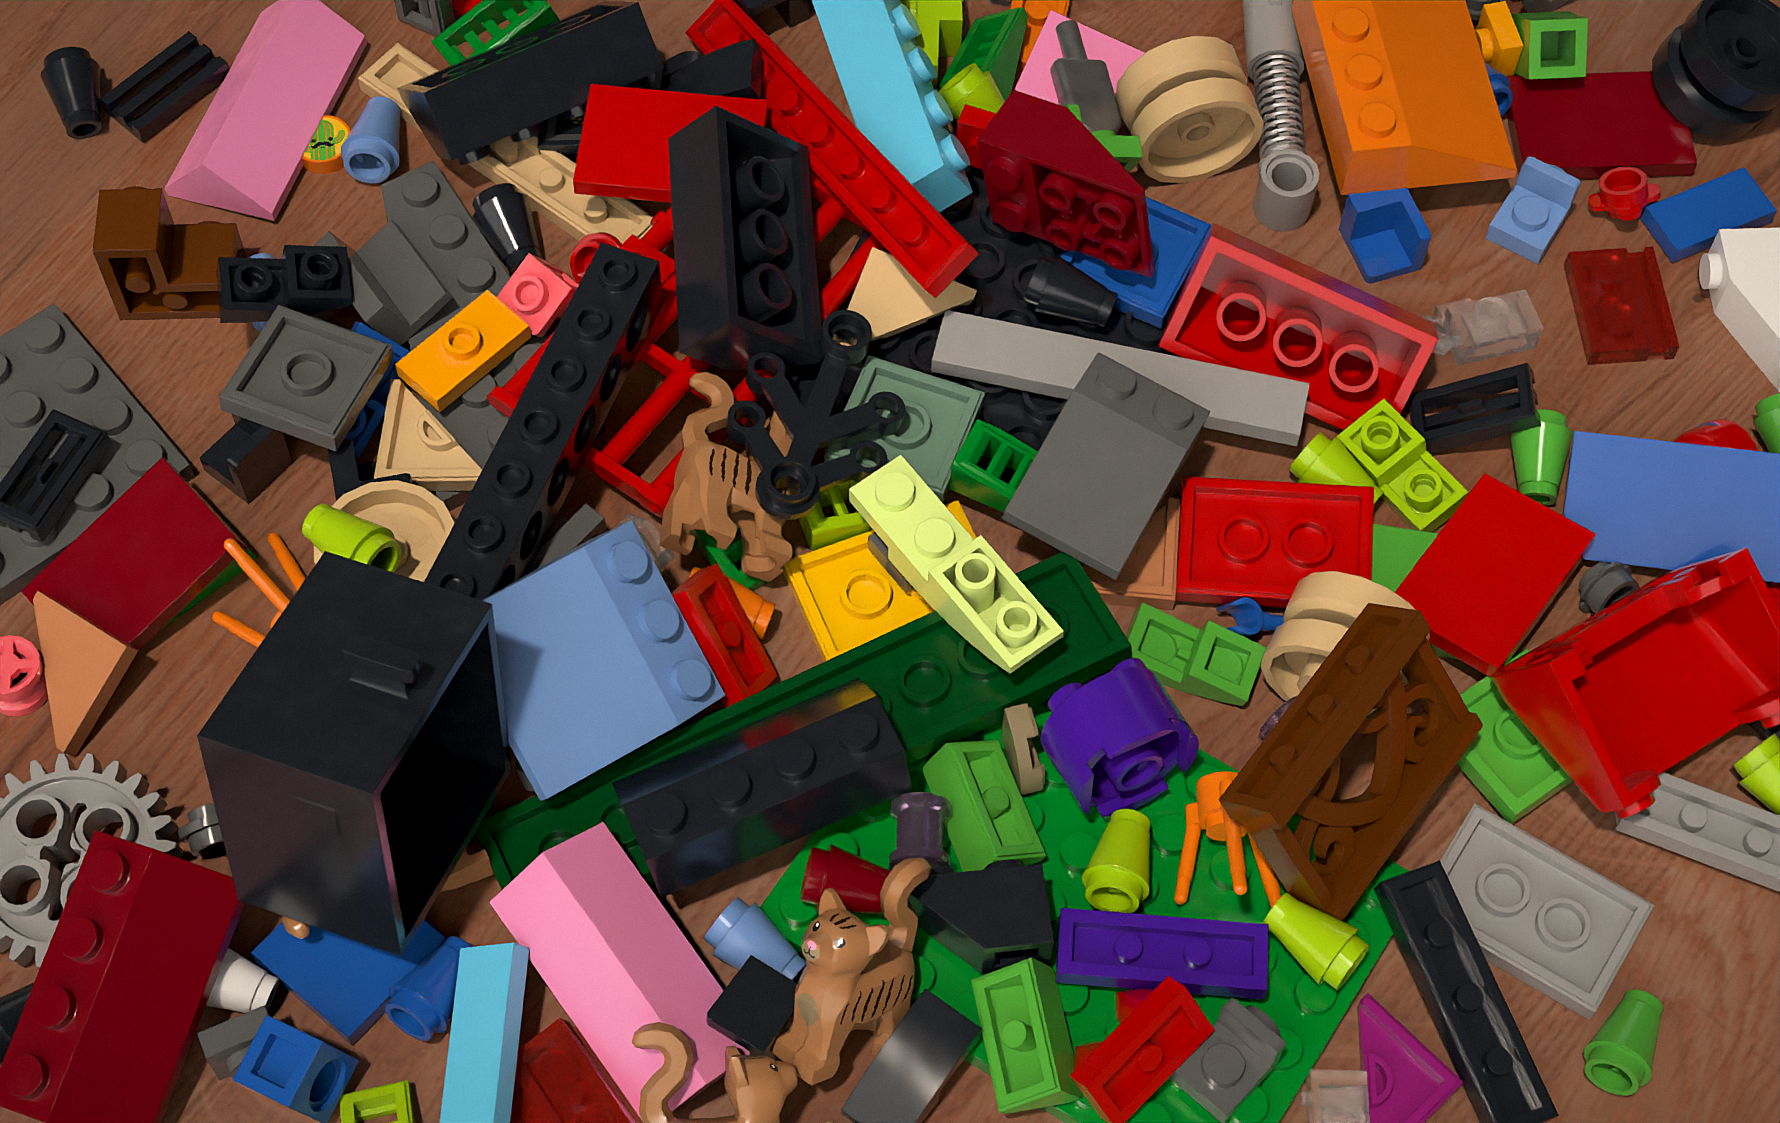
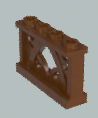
(1301, 759)

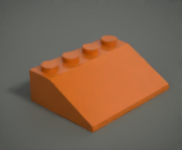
(1402, 93)

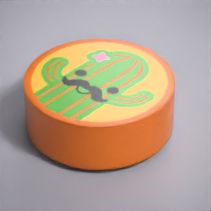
(324, 149)

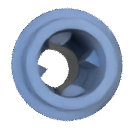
(374, 142)
(749, 931)

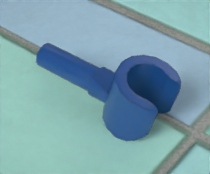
(1250, 617)

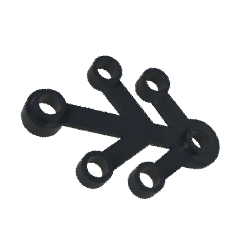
(812, 426)

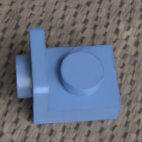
(1534, 210)

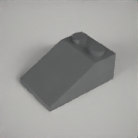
(1106, 465)

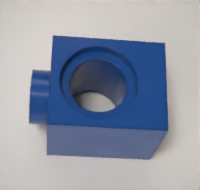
(296, 1069)

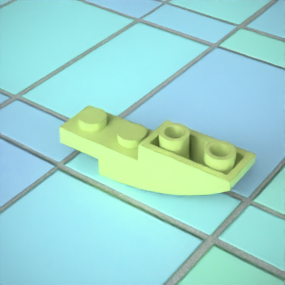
(951, 569)

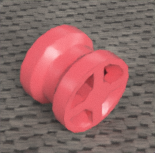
(29, 694)

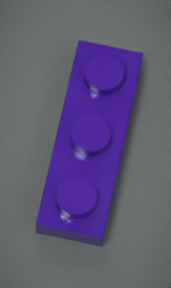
(1145, 949)

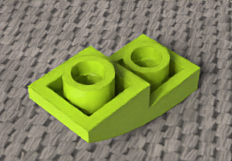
(1402, 467)

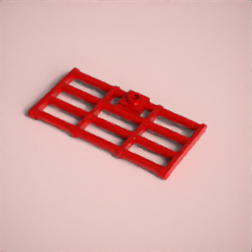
(609, 461)

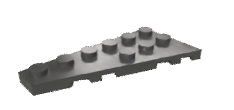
(467, 267)

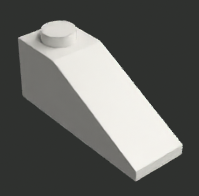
(1745, 291)

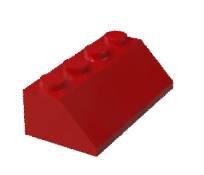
(1296, 323)

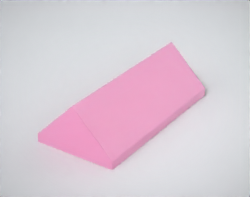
(268, 109)
(614, 960)

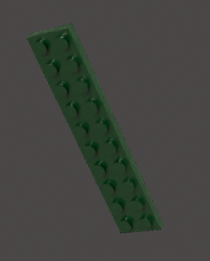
(922, 673)

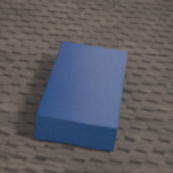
(1693, 217)

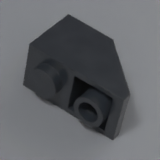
(987, 914)

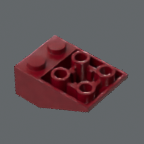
(1063, 185)

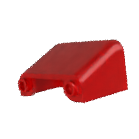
(1652, 679)

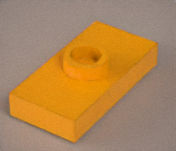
(463, 350)

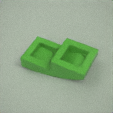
(1194, 660)

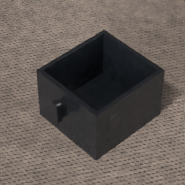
(359, 751)

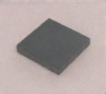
(306, 378)

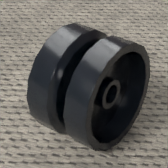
(1722, 67)

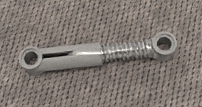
(1274, 63)

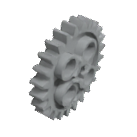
(107, 799)

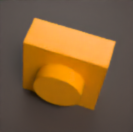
(1499, 38)

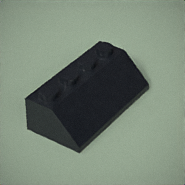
(531, 80)
(743, 243)
(763, 785)

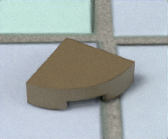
(1016, 737)

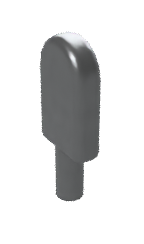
(1084, 81)

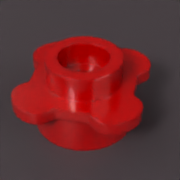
(1624, 193)

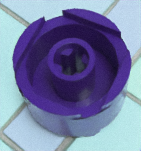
(1117, 738)

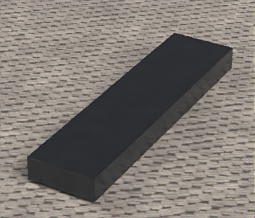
(1464, 998)

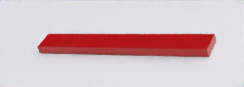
(844, 155)

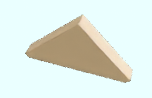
(895, 300)
(421, 446)

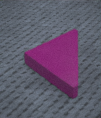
(1402, 1073)

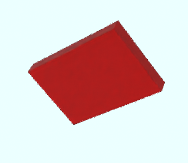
(627, 137)
(1268, 536)
(1493, 573)

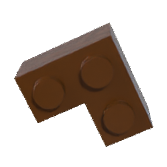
(158, 265)

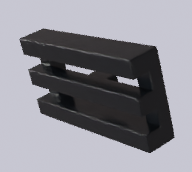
(159, 82)
(1476, 418)
(58, 477)

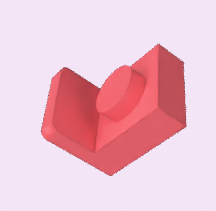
(538, 293)

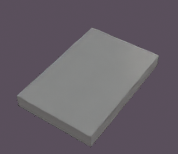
(1542, 911)

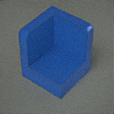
(1384, 233)

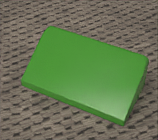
(986, 806)
(1025, 1037)

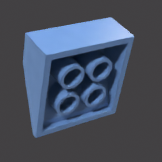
(594, 660)

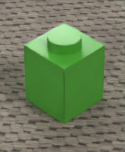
(1552, 44)

